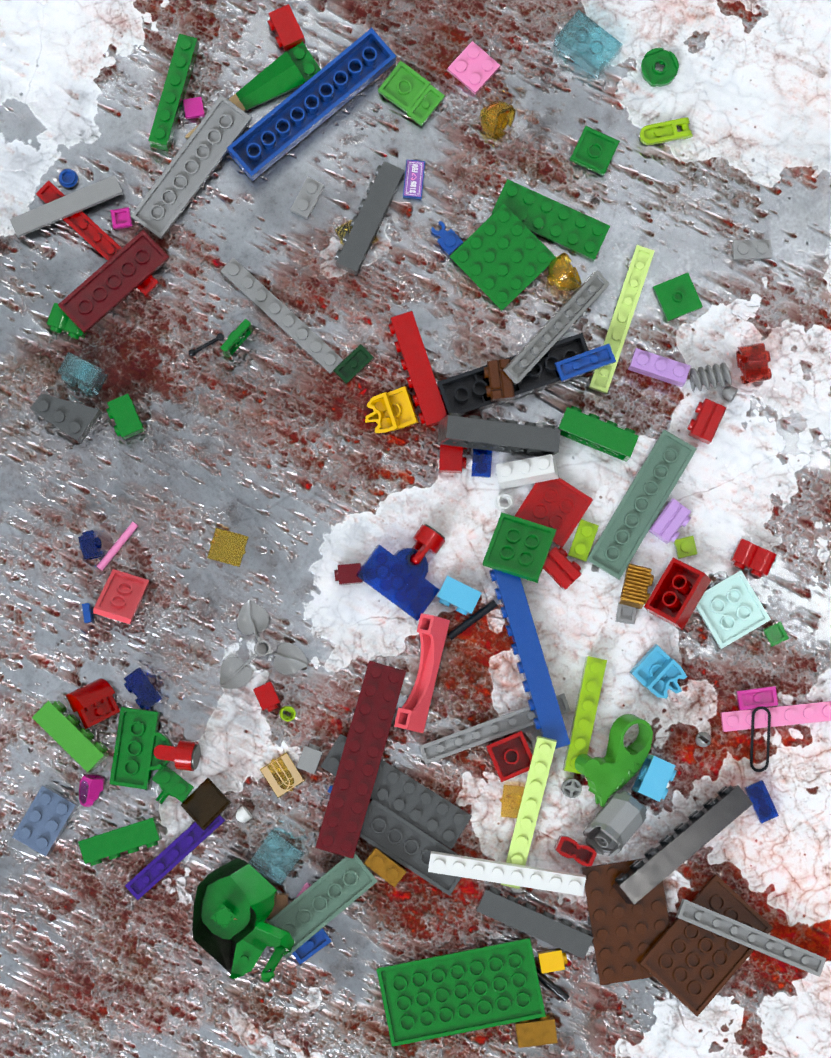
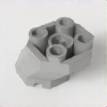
(615, 824)

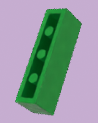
(119, 840)

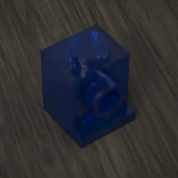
(90, 546)

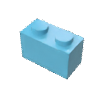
(458, 595)

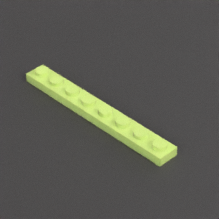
(623, 315)
(531, 802)

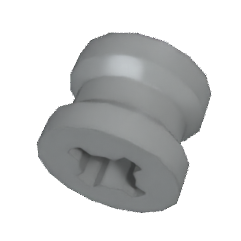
(571, 790)

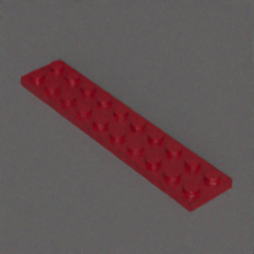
(360, 760)

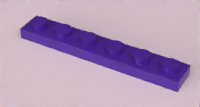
(170, 857)

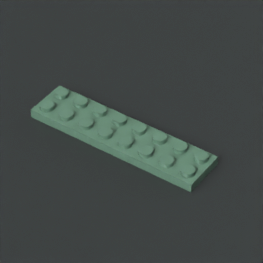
(641, 504)

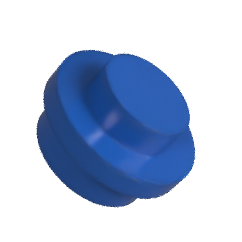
(68, 178)

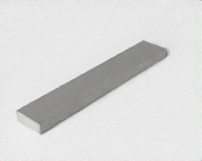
(66, 206)

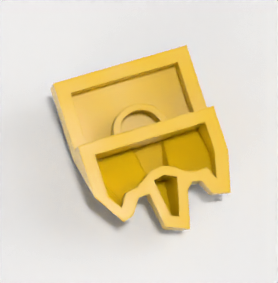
(392, 410)

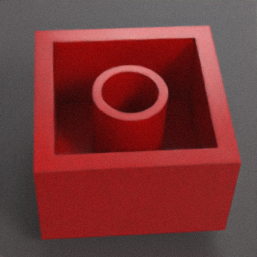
(510, 756)

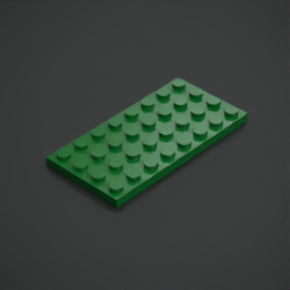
(461, 992)

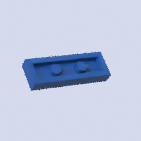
(585, 362)

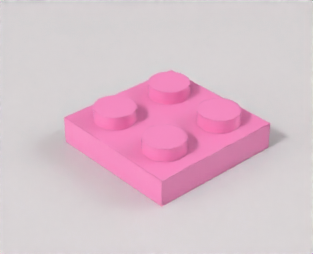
(473, 67)

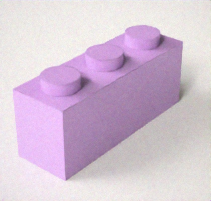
(659, 367)

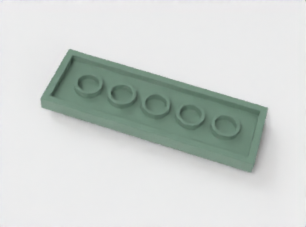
(324, 900)

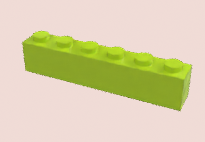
(585, 711)

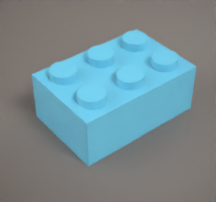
(654, 778)

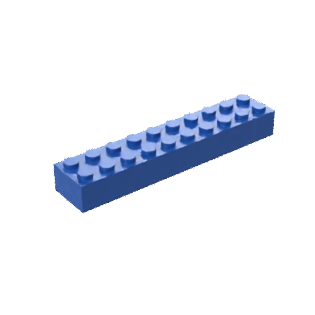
(311, 104)

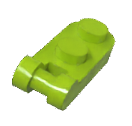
(665, 131)

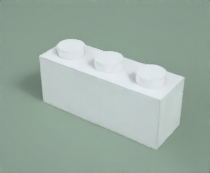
(527, 471)

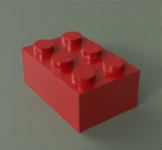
(677, 593)

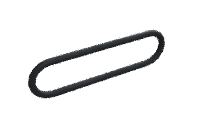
(752, 739)

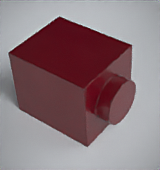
(347, 574)

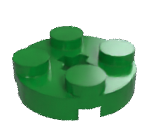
(655, 77)

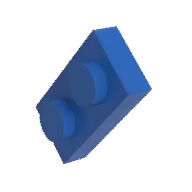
(312, 946)

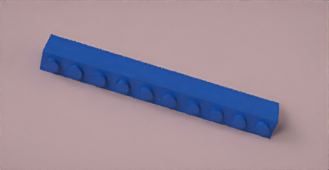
(530, 657)

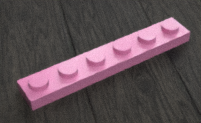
(779, 716)

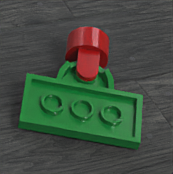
(144, 749)

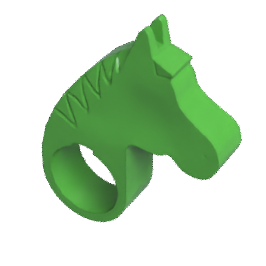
(621, 763)

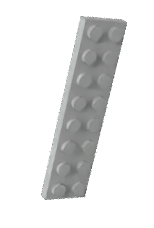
(191, 167)

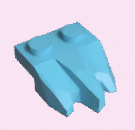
(658, 672)

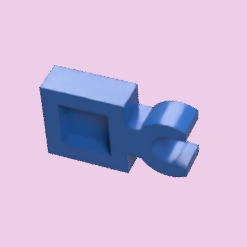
(448, 240)

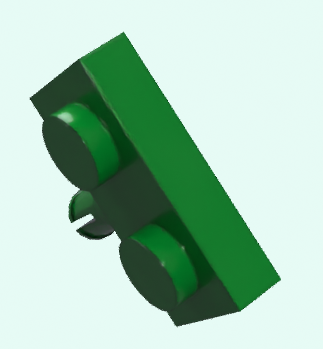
(172, 785)

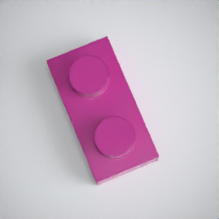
(757, 697)

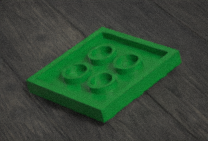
(519, 547)

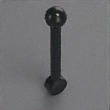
(220, 337)

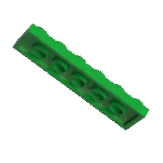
(554, 220)

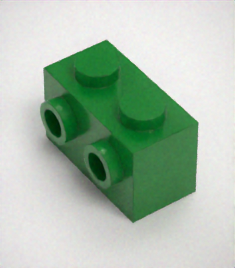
(125, 416)

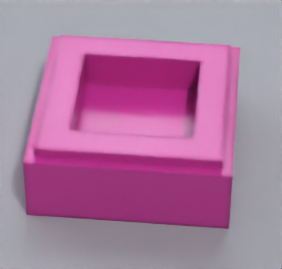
(193, 108)
(121, 218)

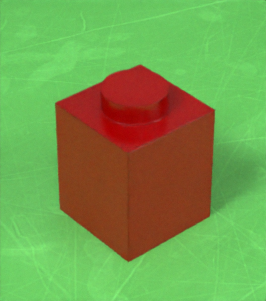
(267, 696)

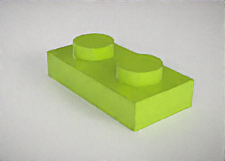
(583, 540)

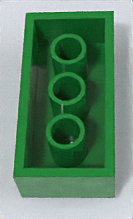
(598, 434)

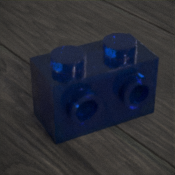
(143, 688)

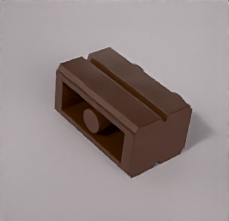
(500, 385)

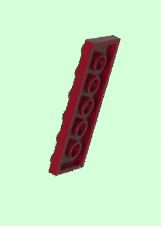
(113, 281)

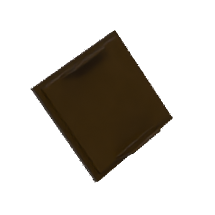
(205, 804)

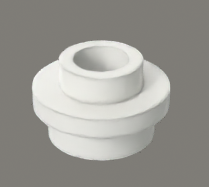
(508, 497)

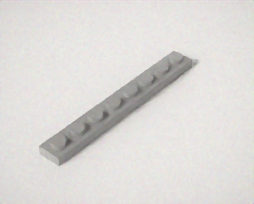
(281, 315)
(556, 327)
(483, 732)
(751, 937)

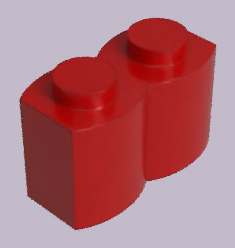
(753, 557)
(579, 852)

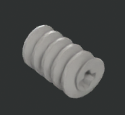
(710, 376)

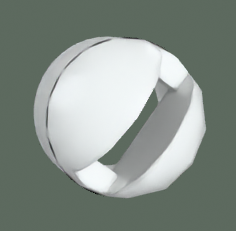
(243, 814)

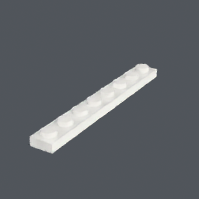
(507, 873)

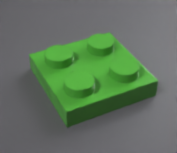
(403, 87)

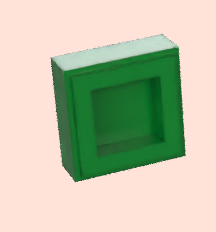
(775, 634)

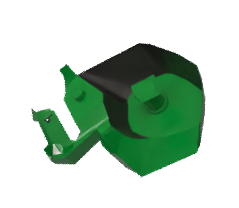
(242, 894)

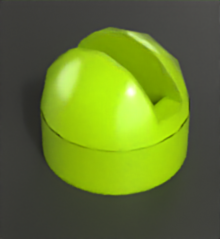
(285, 717)

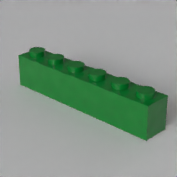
(174, 92)

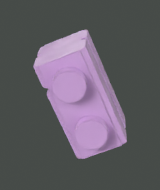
(670, 521)

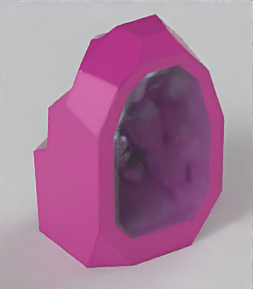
(90, 789)

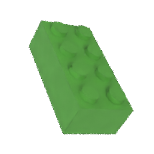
(71, 736)

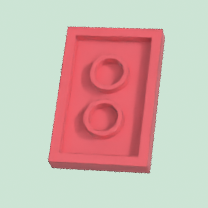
(121, 596)

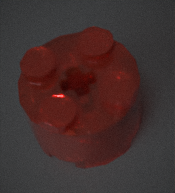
(753, 363)

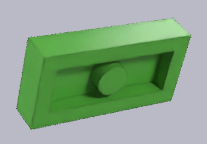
(425, 105)

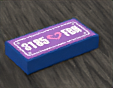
(414, 179)

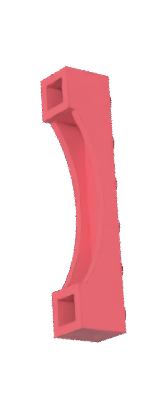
(432, 638)

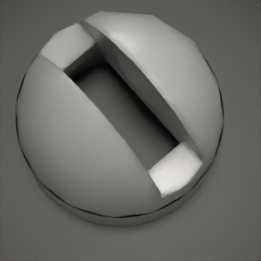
(729, 393)
(701, 743)

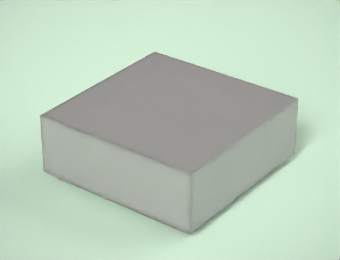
(626, 614)

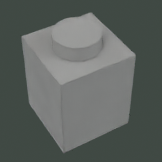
(310, 758)

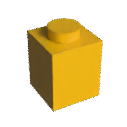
(552, 960)

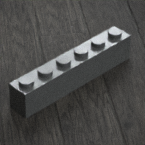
(369, 218)
(535, 923)

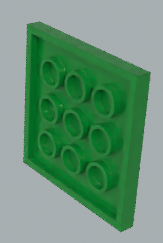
(502, 257)

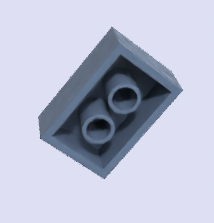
(45, 820)

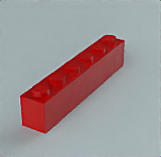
(418, 368)

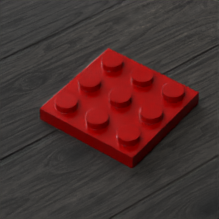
(555, 506)

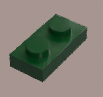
(353, 364)

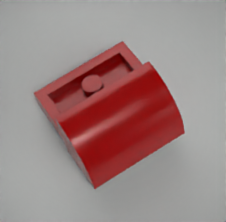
(93, 702)

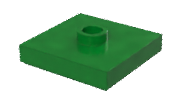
(594, 150)
(677, 297)
(236, 338)

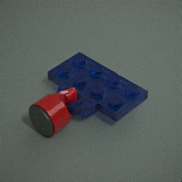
(403, 575)

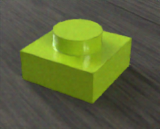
(685, 547)

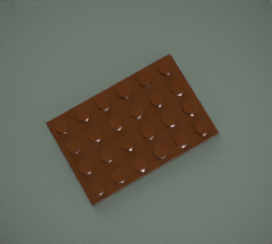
(621, 929)
(695, 961)

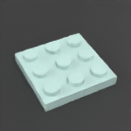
(731, 609)

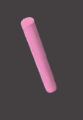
(117, 546)

